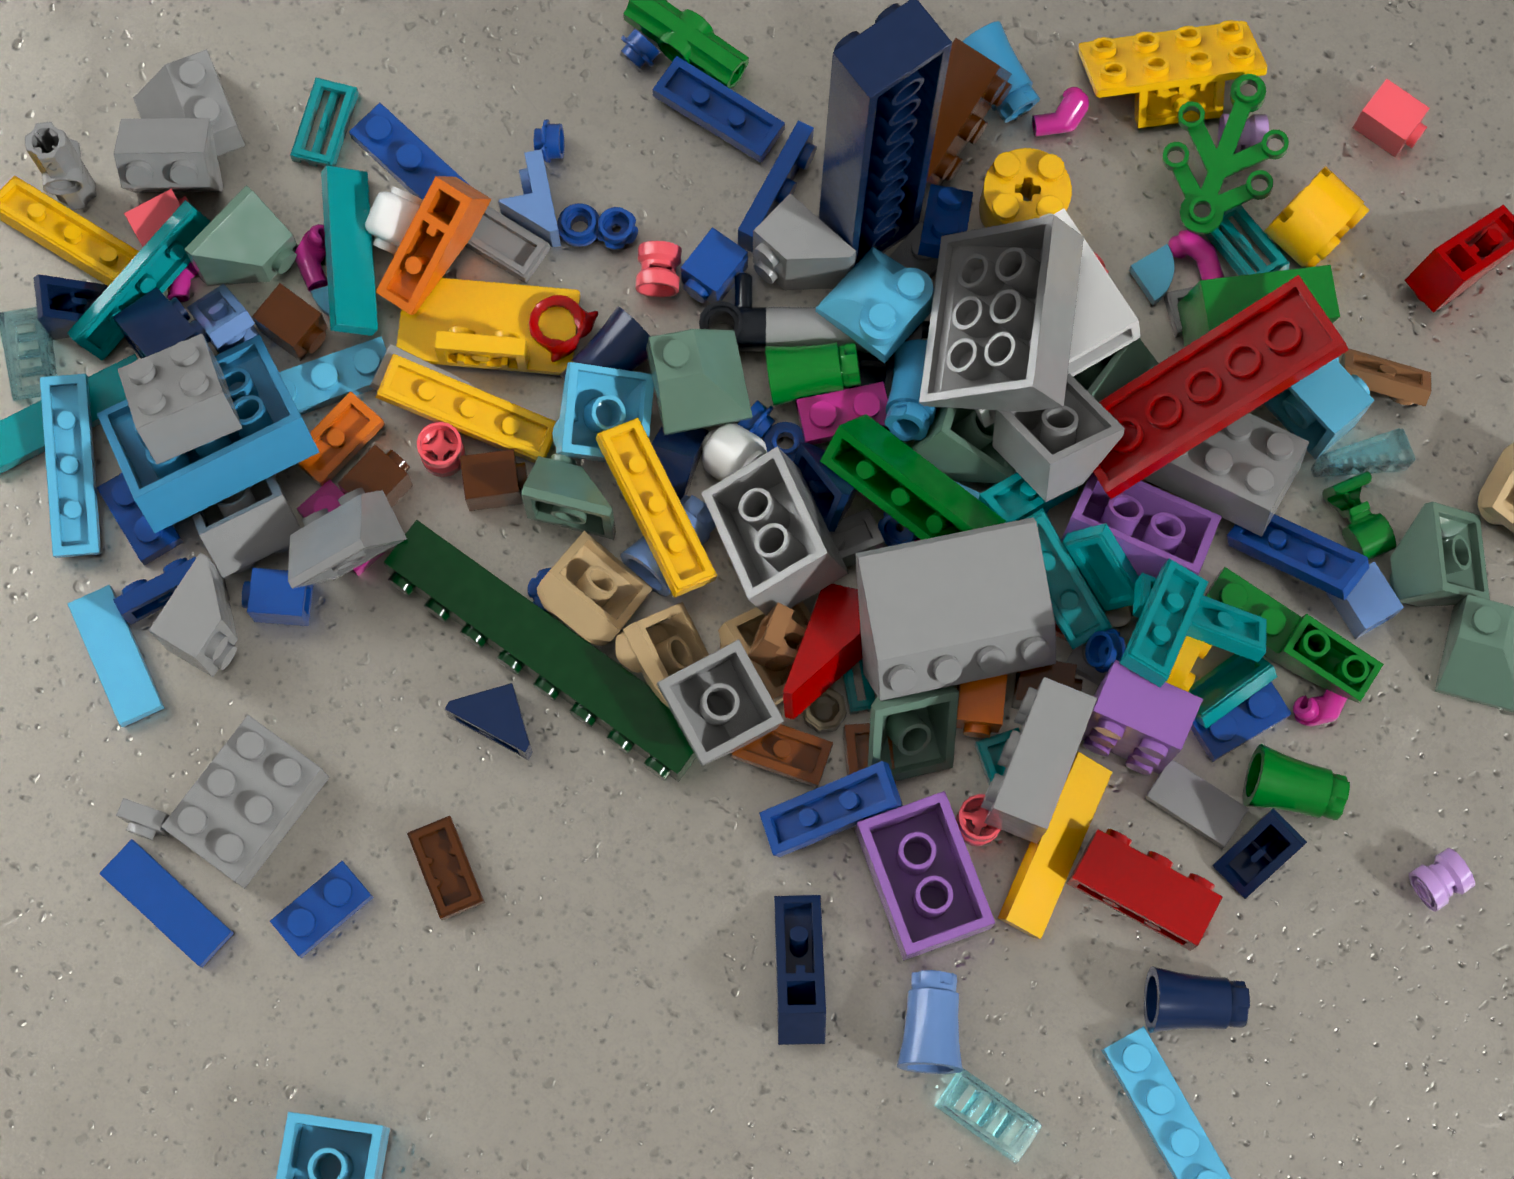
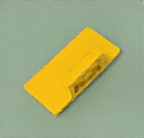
(1173, 68)
(486, 326)

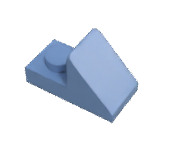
(534, 208)
(223, 319)

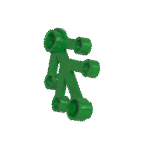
(1222, 162)

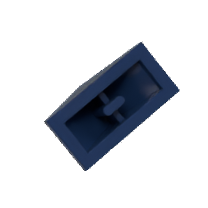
(63, 302)
(680, 456)
(828, 489)
(494, 716)
(1259, 853)

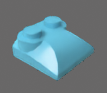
(879, 303)
(596, 401)

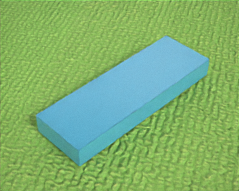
(115, 656)

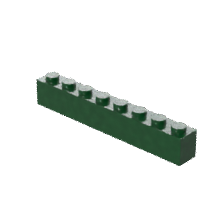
(541, 647)

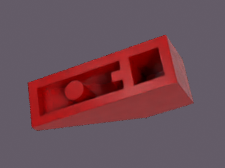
(1463, 259)
(827, 648)

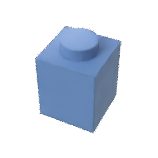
(1368, 603)

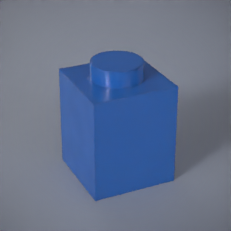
(713, 267)
(274, 601)

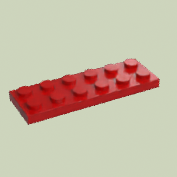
(1216, 382)

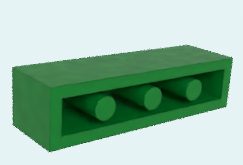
(903, 481)

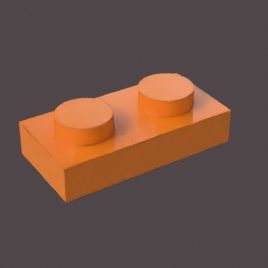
(340, 437)

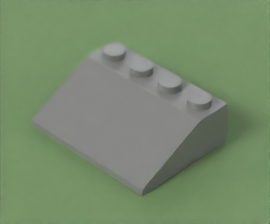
(1003, 317)
(954, 609)

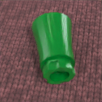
(810, 370)
(1293, 785)

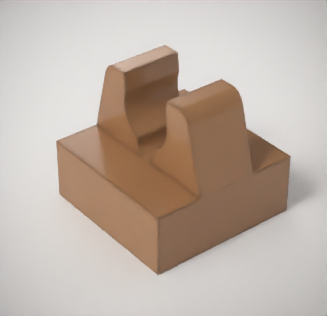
(772, 636)

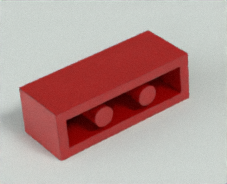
(1146, 888)

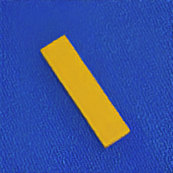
(63, 231)
(466, 409)
(656, 507)
(1051, 859)

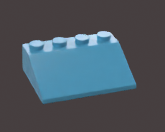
(268, 443)

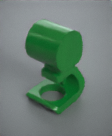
(1366, 532)

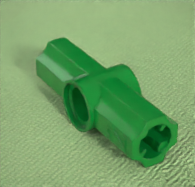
(688, 37)

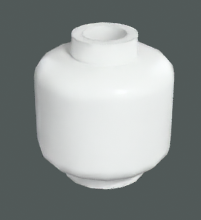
(391, 218)
(730, 450)

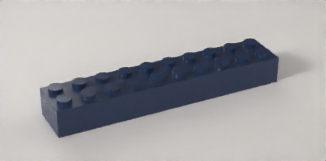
(882, 127)

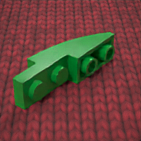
(1301, 642)

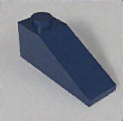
(799, 970)

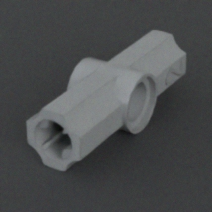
(60, 165)

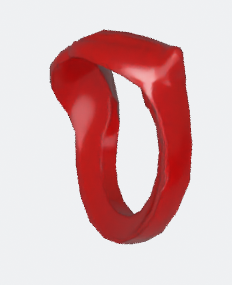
(583, 320)

